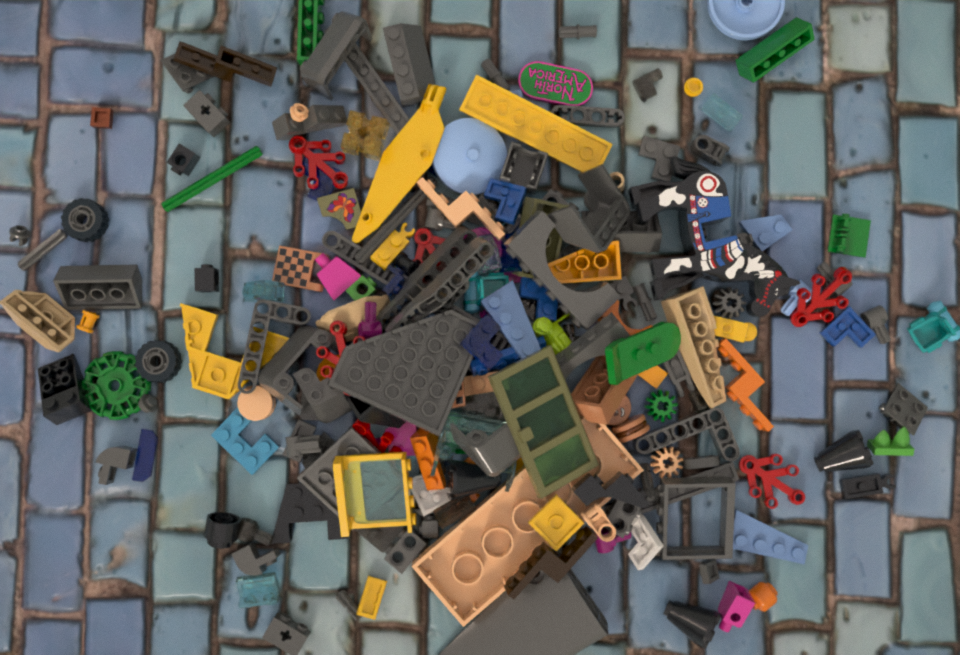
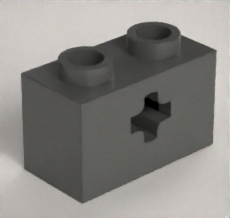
(199, 105)
(277, 633)

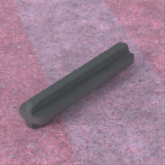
(44, 248)

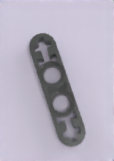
(587, 115)

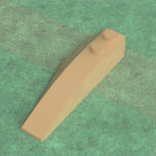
(698, 345)

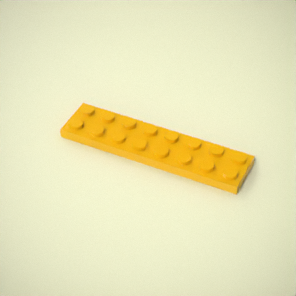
(534, 126)

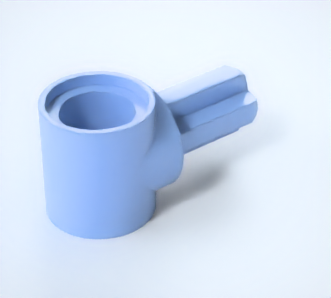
(791, 303)

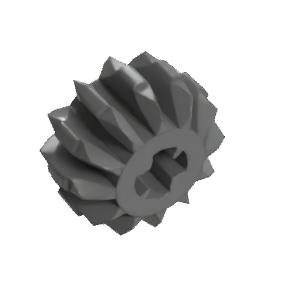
(723, 298)

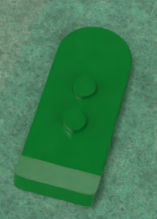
(641, 351)

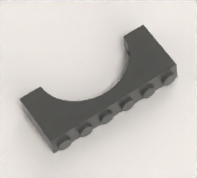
(529, 247)
(591, 344)

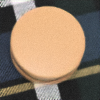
(256, 405)

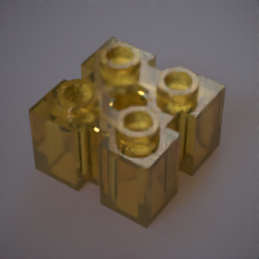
(371, 145)

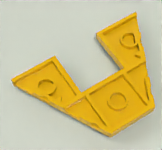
(214, 372)

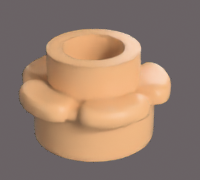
(296, 115)

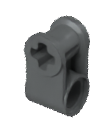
(712, 152)

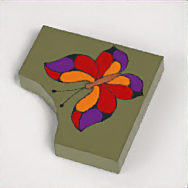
(341, 206)

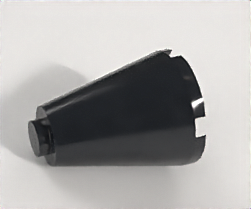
(467, 479)

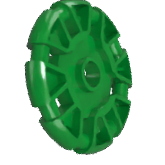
(103, 388)

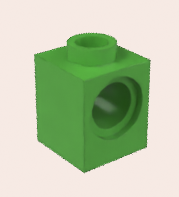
(353, 289)

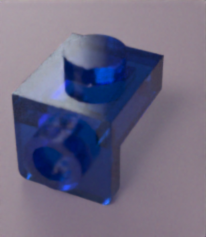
(394, 285)

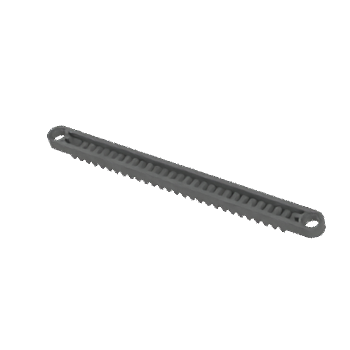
(347, 250)

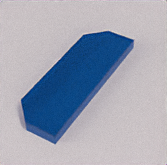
(145, 455)

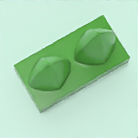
(897, 447)

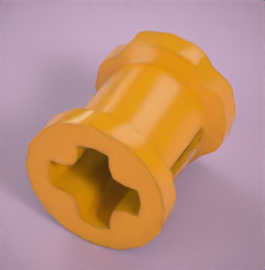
(87, 321)

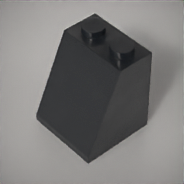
(373, 415)

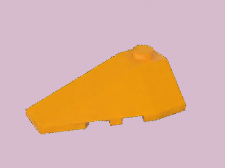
(588, 266)

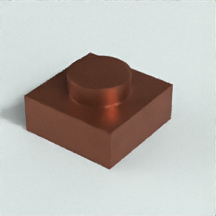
(101, 118)

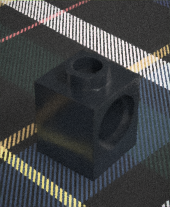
(179, 153)
(206, 279)

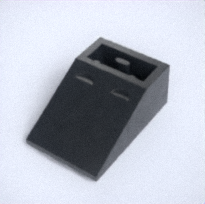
(62, 390)

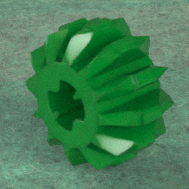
(659, 413)

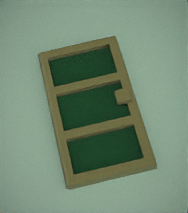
(543, 421)

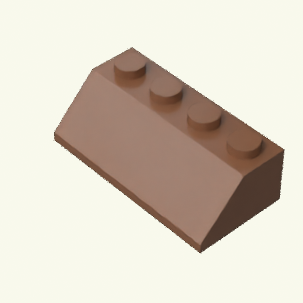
(595, 397)

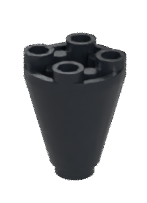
(845, 454)
(693, 621)

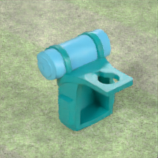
(482, 287)
(934, 328)

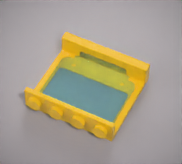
(374, 491)

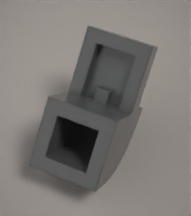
(114, 458)
(251, 562)

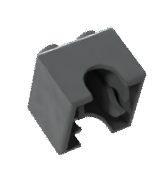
(523, 167)

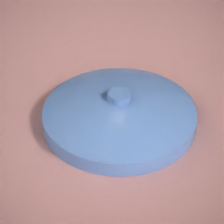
(745, 17)
(469, 156)

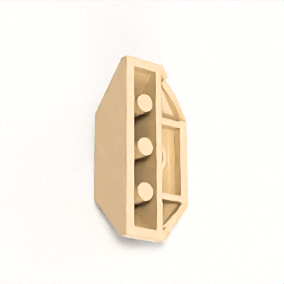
(351, 315)
(41, 318)

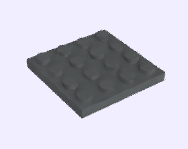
(319, 475)

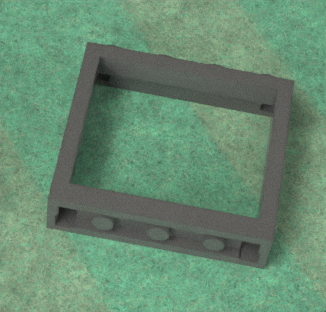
(725, 547)

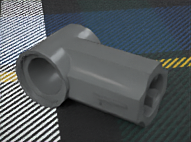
(301, 445)

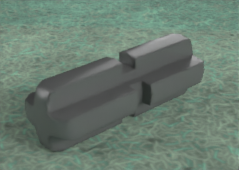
(346, 601)

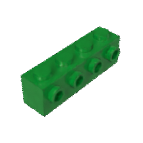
(309, 27)
(775, 49)

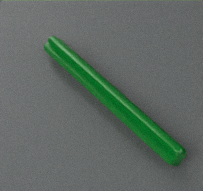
(212, 178)

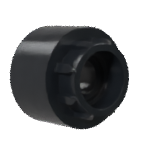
(221, 529)

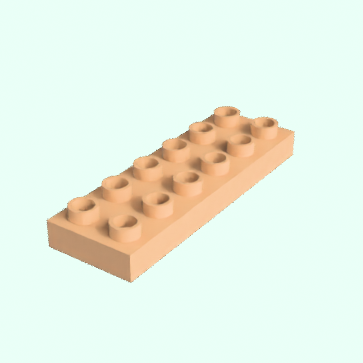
(488, 545)

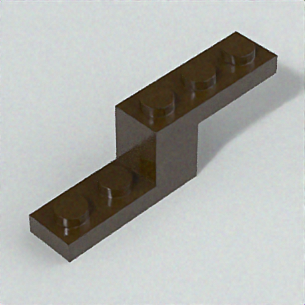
(225, 63)
(550, 562)

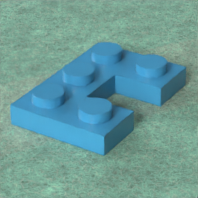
(247, 455)

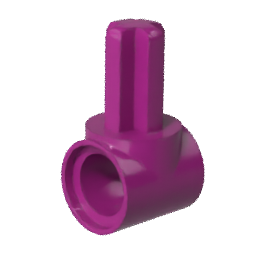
(369, 325)
(605, 547)

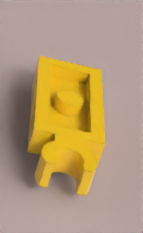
(392, 247)

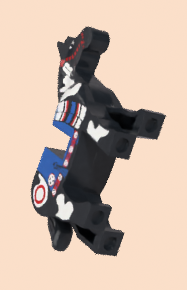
(704, 202)

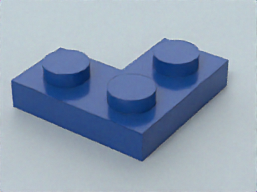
(510, 199)
(545, 306)
(847, 324)

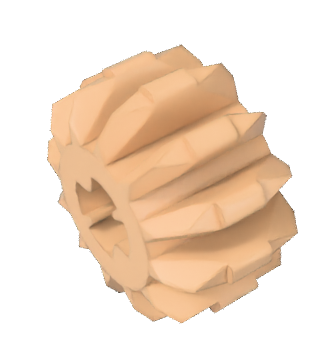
(668, 468)

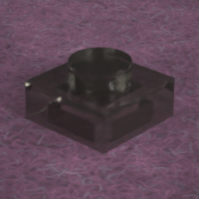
(698, 401)

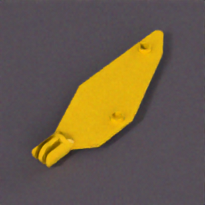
(403, 163)

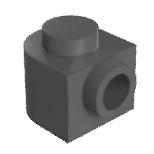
(429, 527)

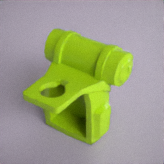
(552, 333)

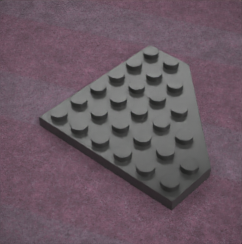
(409, 369)

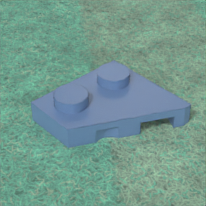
(766, 230)

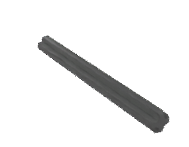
(391, 224)

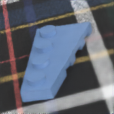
(508, 312)
(765, 540)

